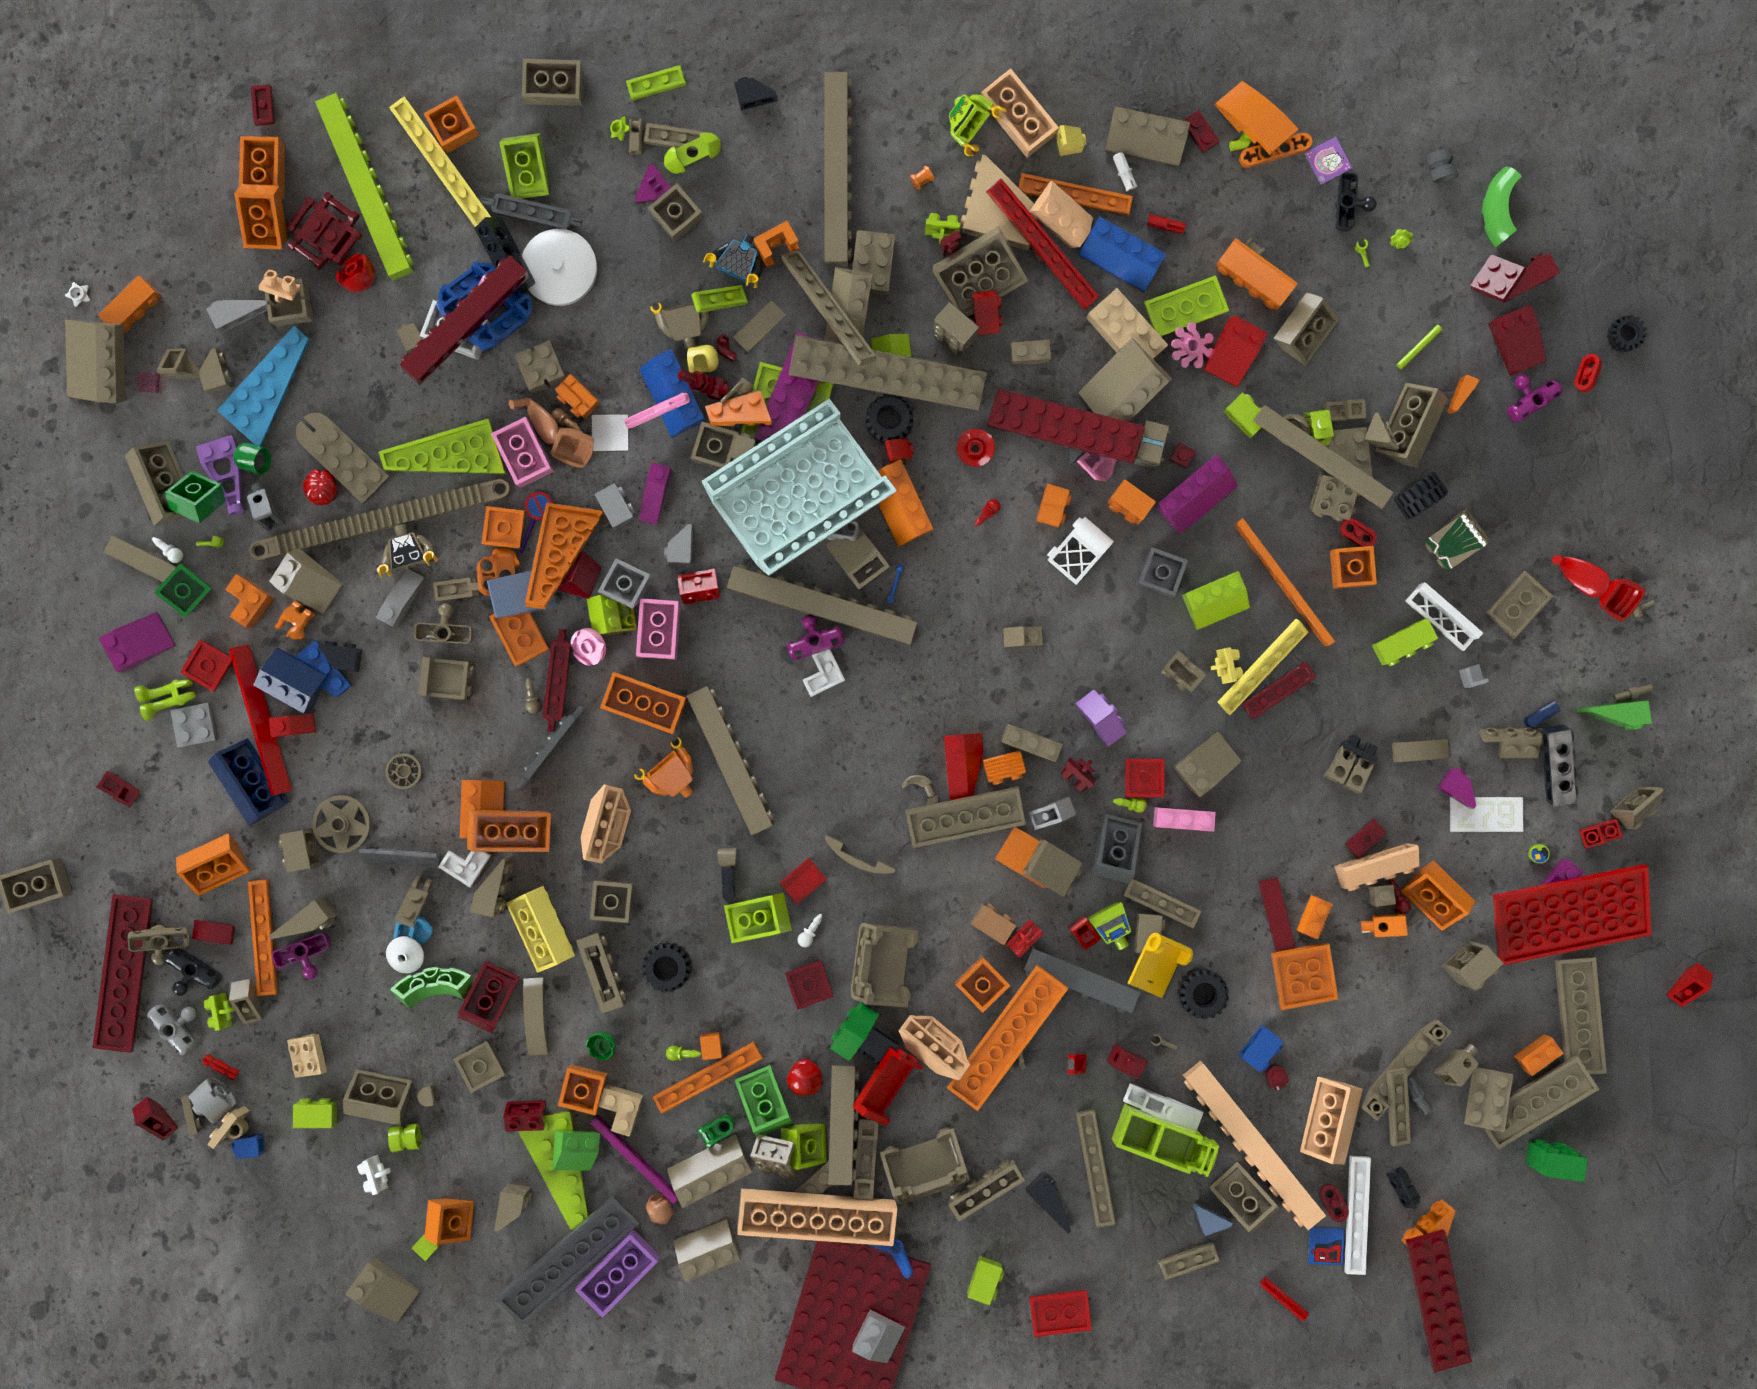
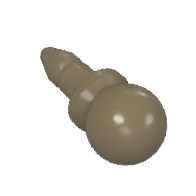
(532, 704)

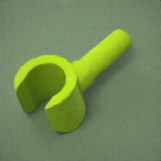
(1362, 250)
(215, 542)

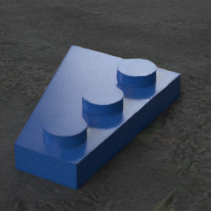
(336, 681)

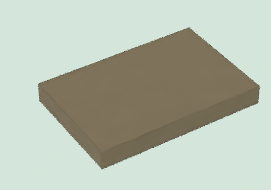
(1519, 604)

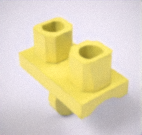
(1225, 665)

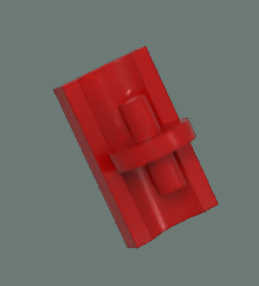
(1024, 938)

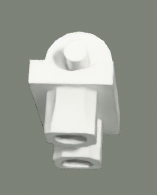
(375, 1174)

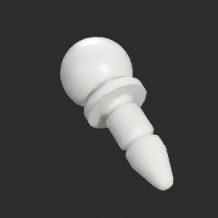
(173, 554)
(806, 938)

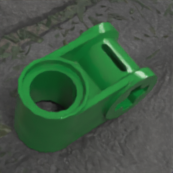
(713, 1132)

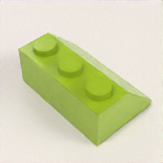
(1217, 600)

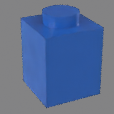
(248, 1146)

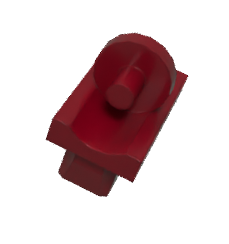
(1082, 771)

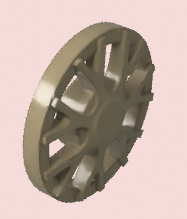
(403, 771)

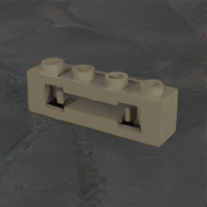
(612, 976)

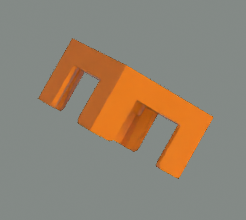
(773, 238)

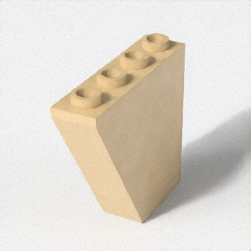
(982, 211)

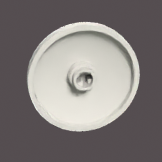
(560, 266)

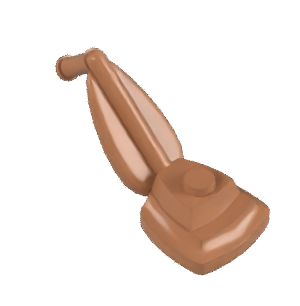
(568, 444)

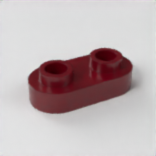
(1332, 1202)

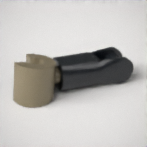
(726, 858)

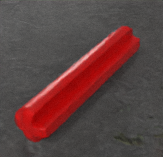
(1284, 1299)

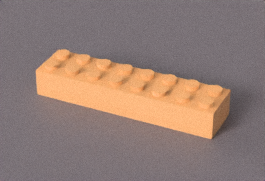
(817, 1217)

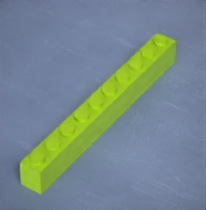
(364, 186)

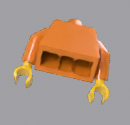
(670, 774)

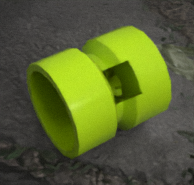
(404, 1137)

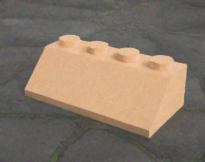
(1377, 866)
(1331, 1120)

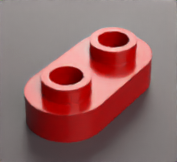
(1586, 373)
(1358, 532)

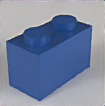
(1261, 1048)

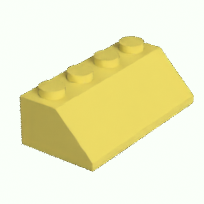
(540, 929)

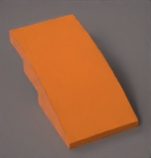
(1256, 117)

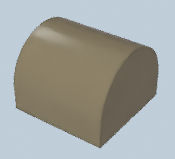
(428, 1095)

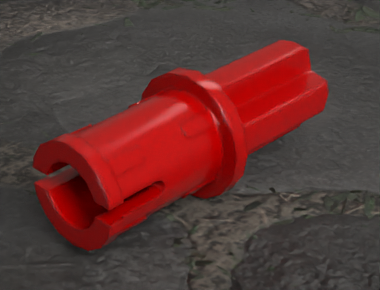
(1166, 224)

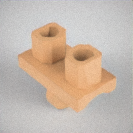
(279, 287)

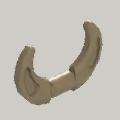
(924, 782)

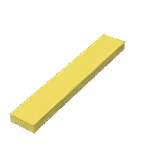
(1263, 667)

